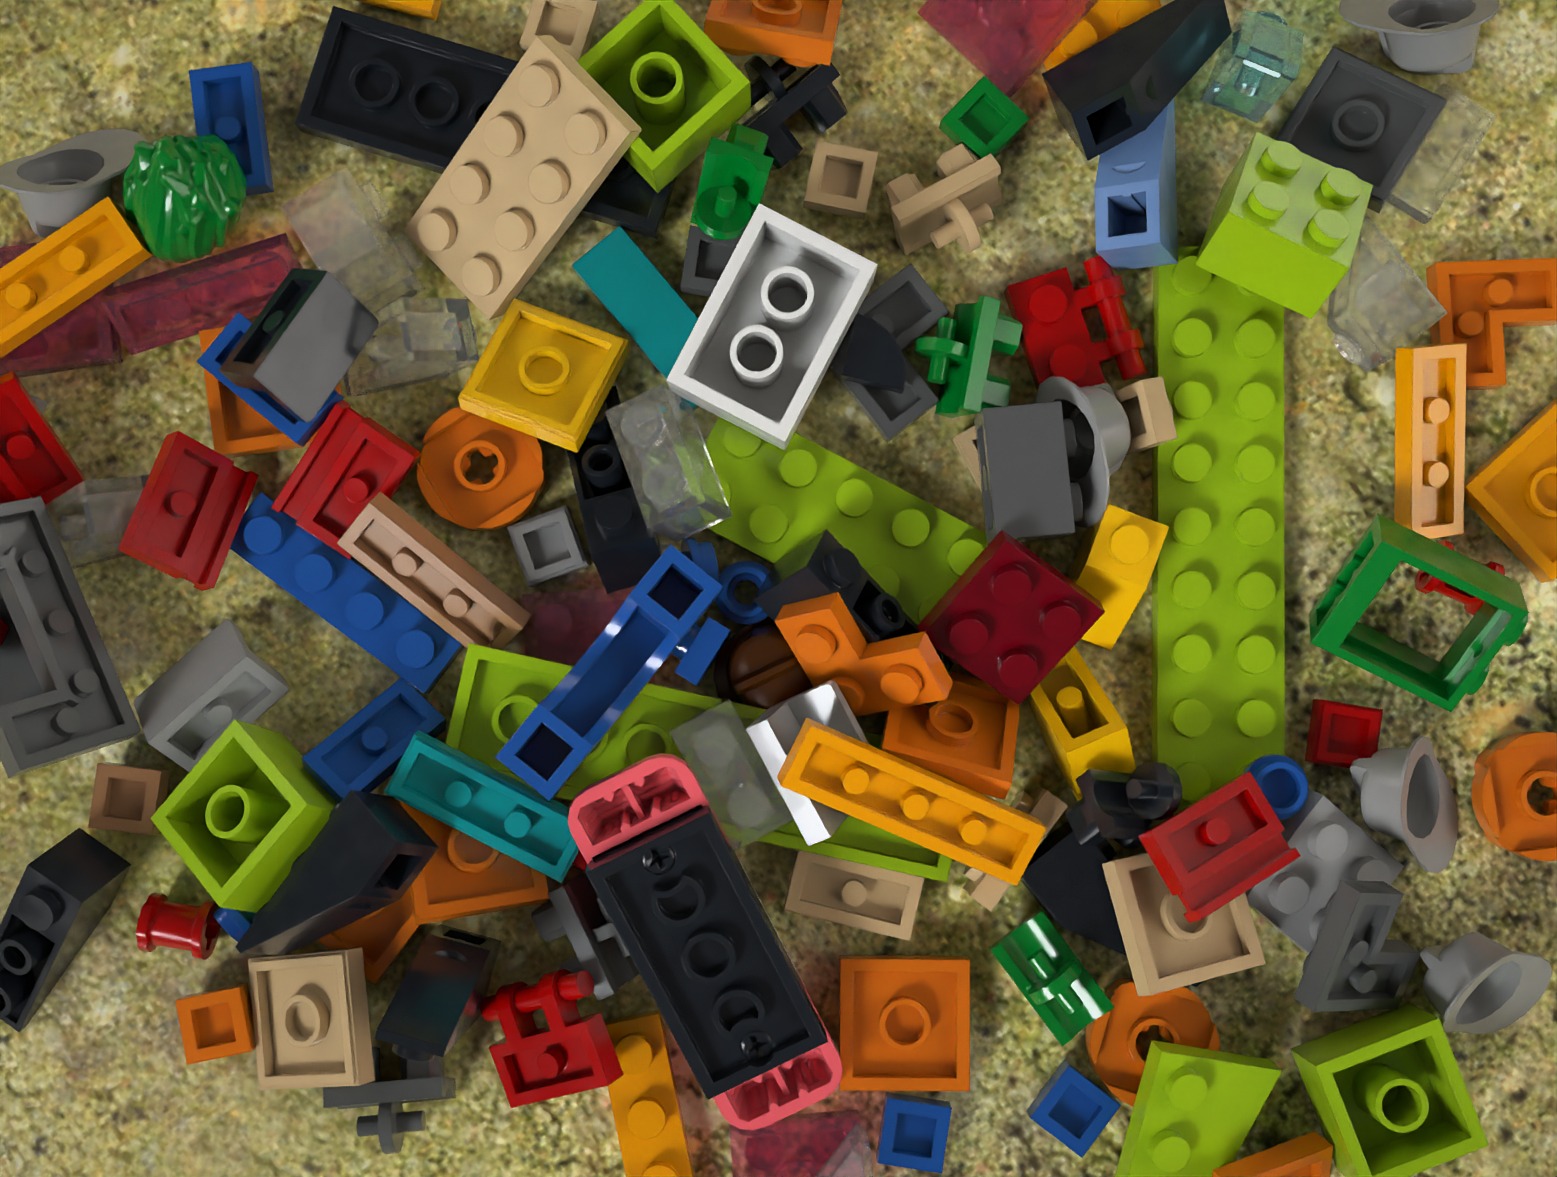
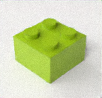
(670, 85)
(1285, 225)
(244, 815)
(1390, 1095)

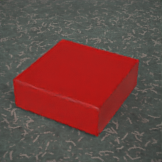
(1342, 733)

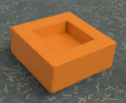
(216, 1023)

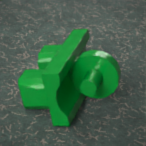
(731, 182)
(963, 353)
(1051, 977)

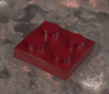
(1010, 618)

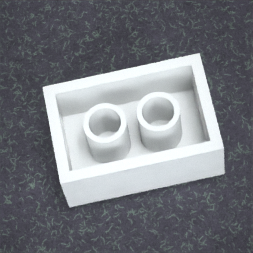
(772, 326)

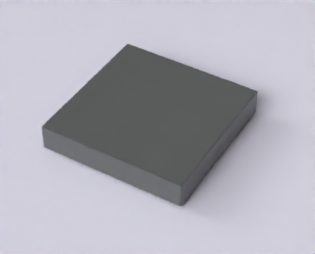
(1362, 121)

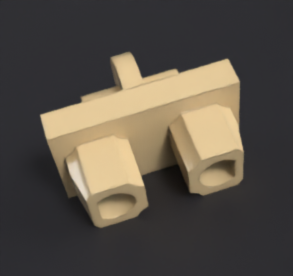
(949, 207)

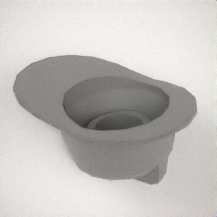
(1424, 34)
(68, 176)
(1100, 435)
(1410, 800)
(1482, 984)

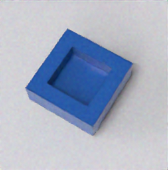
(700, 650)
(1073, 1108)
(913, 1132)

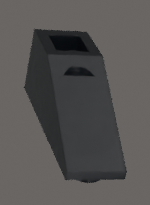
(1135, 73)
(609, 508)
(826, 568)
(350, 870)
(1073, 888)
(52, 918)
(439, 993)

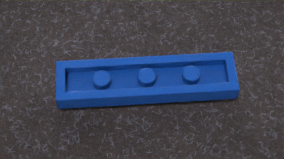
(345, 595)

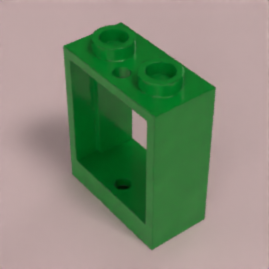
(1360, 578)

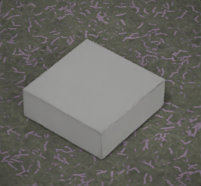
(548, 546)

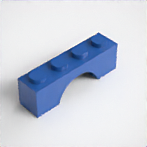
(610, 673)

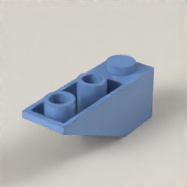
(1139, 198)

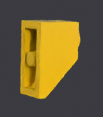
(1116, 568)
(1080, 722)

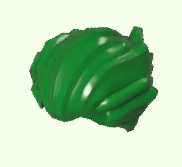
(184, 195)

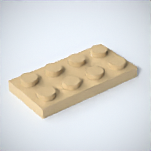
(521, 176)

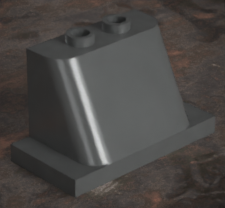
(54, 668)

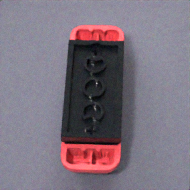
(703, 942)

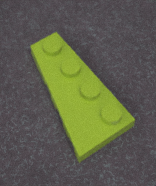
(1193, 1110)

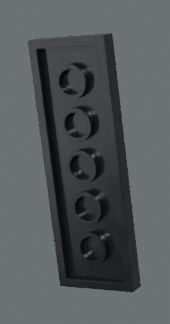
(421, 99)

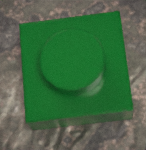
(984, 120)

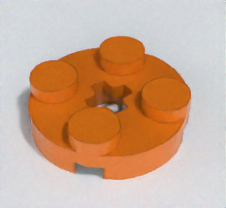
(477, 504)
(1501, 791)
(1113, 1036)

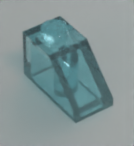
(1254, 65)

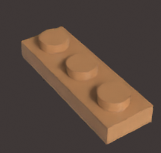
(432, 576)

